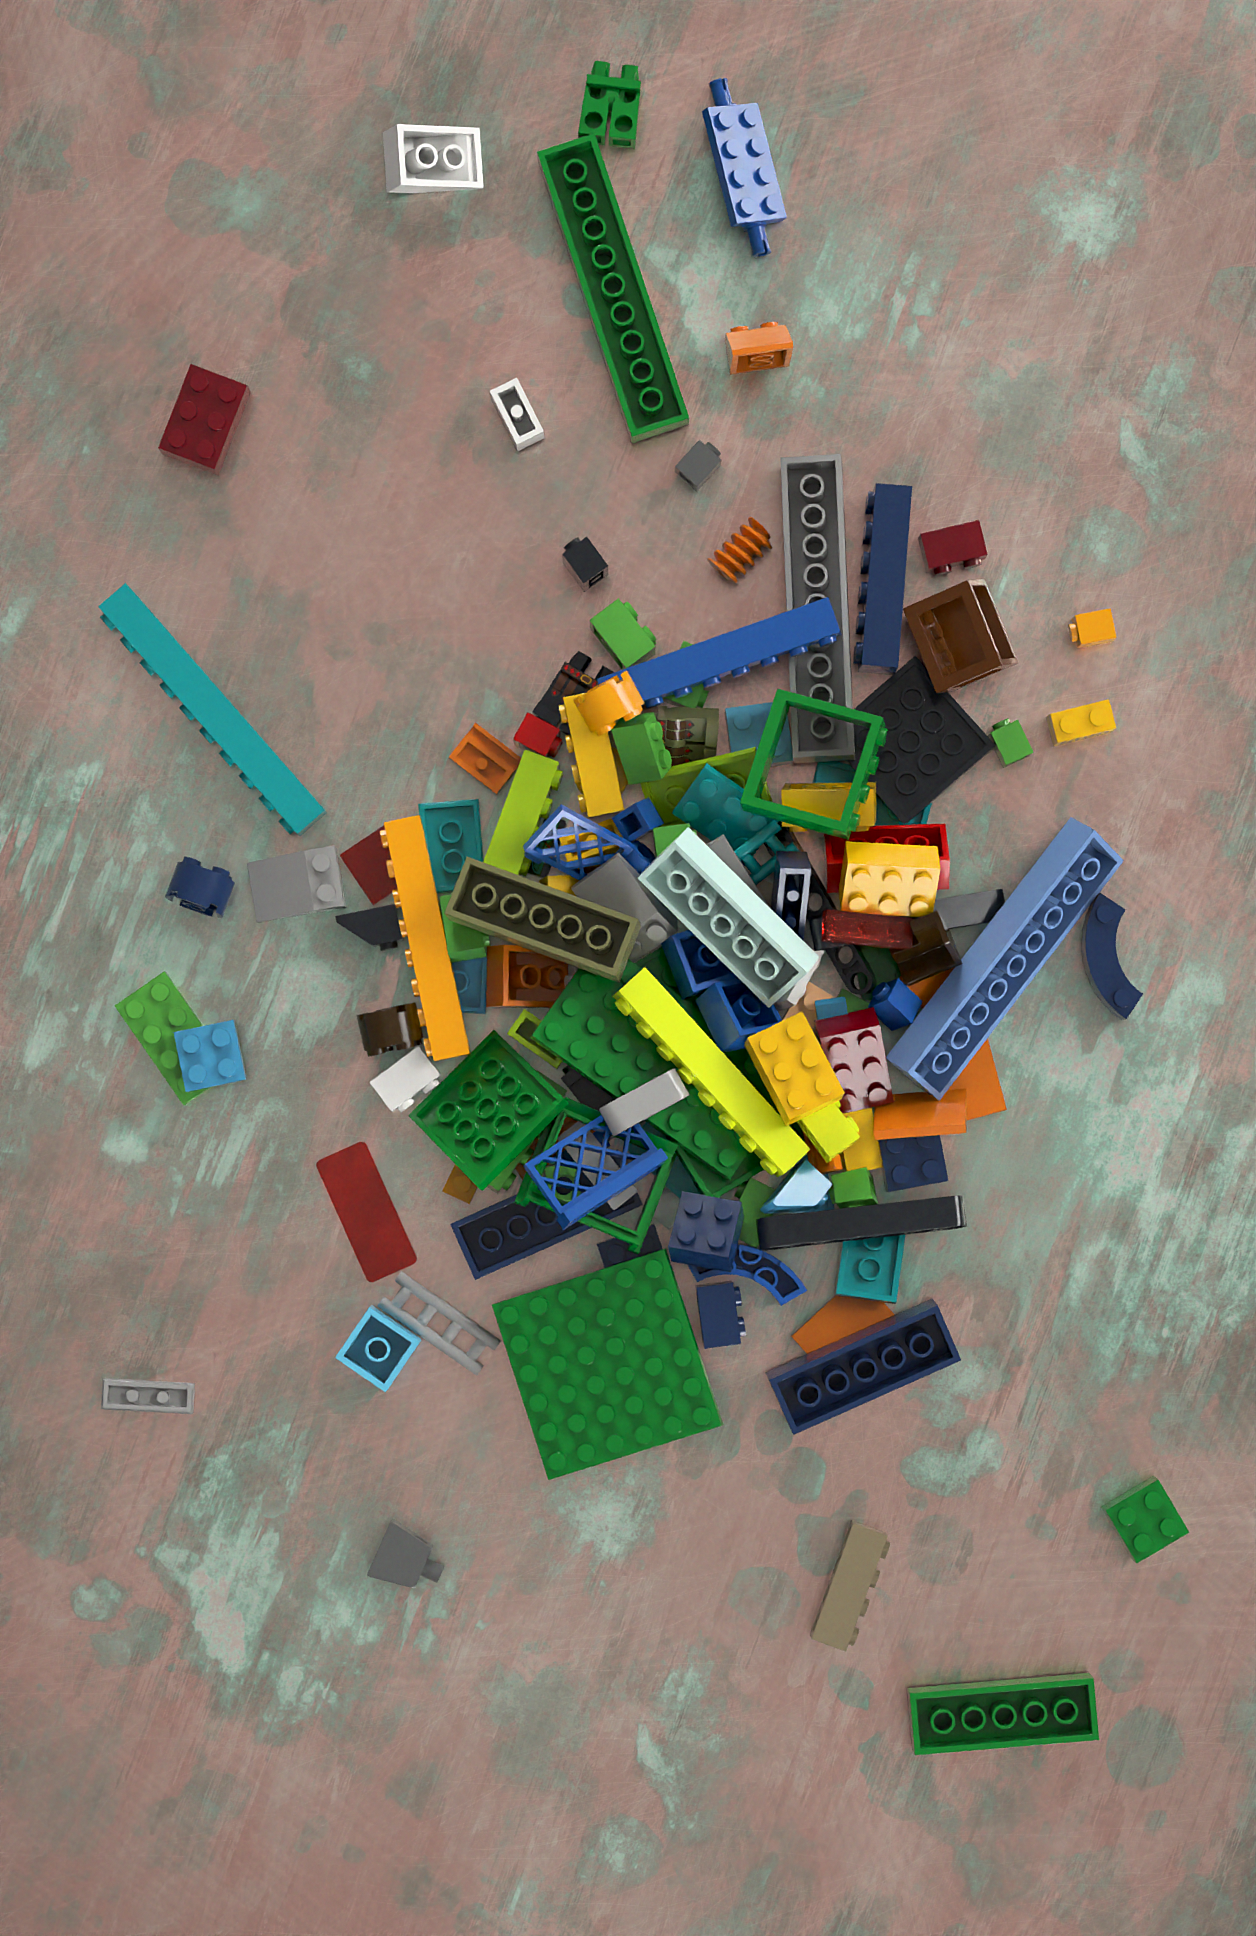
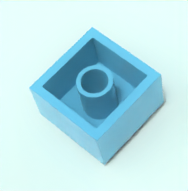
(746, 728)
(378, 1348)

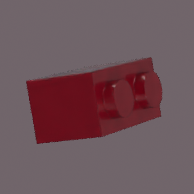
(953, 547)

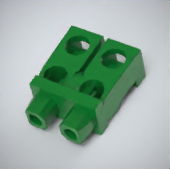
(613, 96)

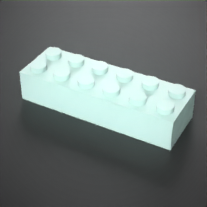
(728, 917)

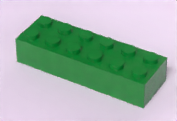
(1002, 1714)

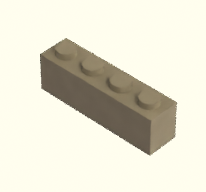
(849, 1585)

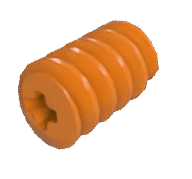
(742, 551)

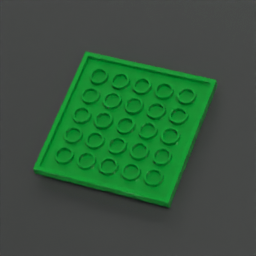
(607, 1364)

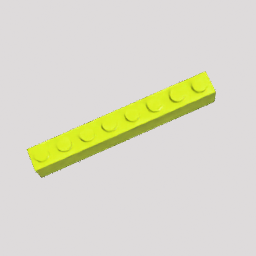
(711, 1073)

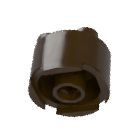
(390, 1027)

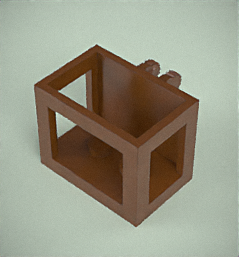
(960, 635)

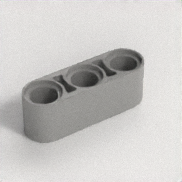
(644, 1102)

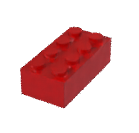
(889, 834)

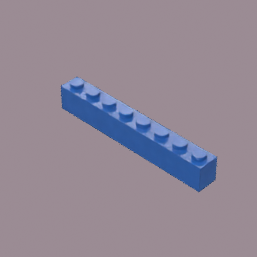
(734, 652)

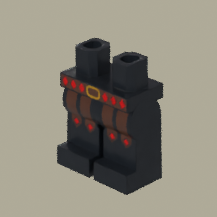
(568, 682)

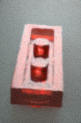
(867, 929)

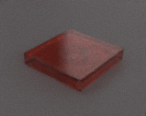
(369, 867)

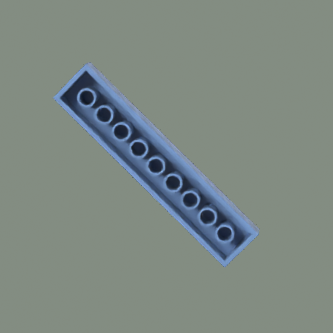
(1005, 958)

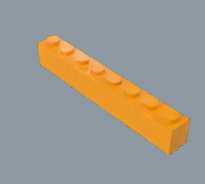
(426, 938)

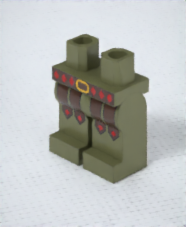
(689, 732)

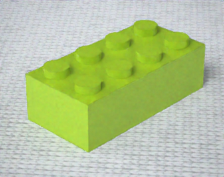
(523, 811)

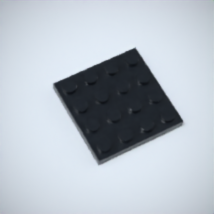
(926, 741)

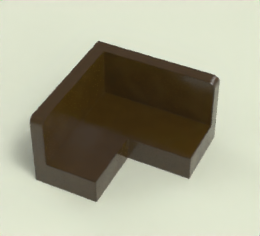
(931, 950)

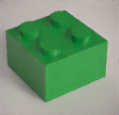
(1145, 1519)

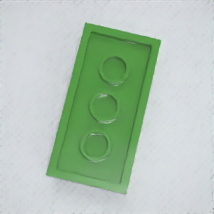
(153, 1016)

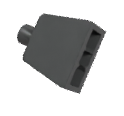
(404, 1558)

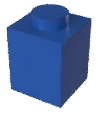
(637, 820)
(895, 1004)

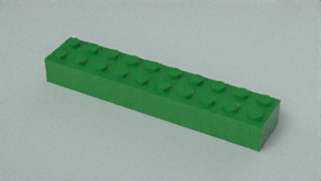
(613, 288)

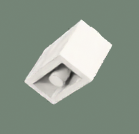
(517, 414)
(406, 1079)

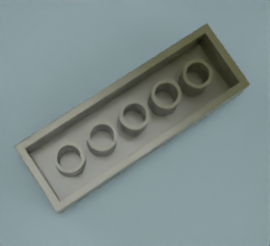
(543, 919)

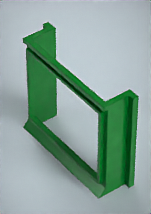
(585, 1114)

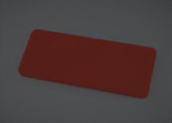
(366, 1211)

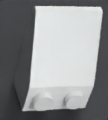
(432, 158)

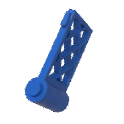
(635, 853)

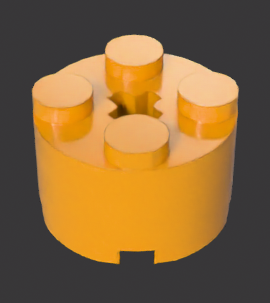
(610, 702)

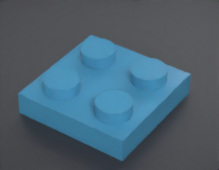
(210, 1055)

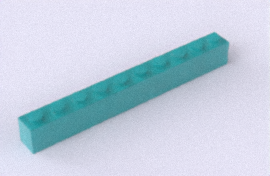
(212, 709)

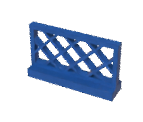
(602, 1190)

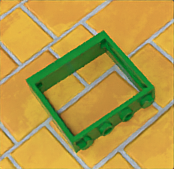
(765, 753)

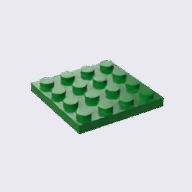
(488, 1110)

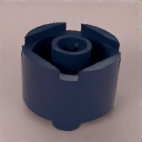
(200, 888)

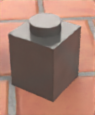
(699, 464)

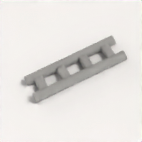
(443, 1342)

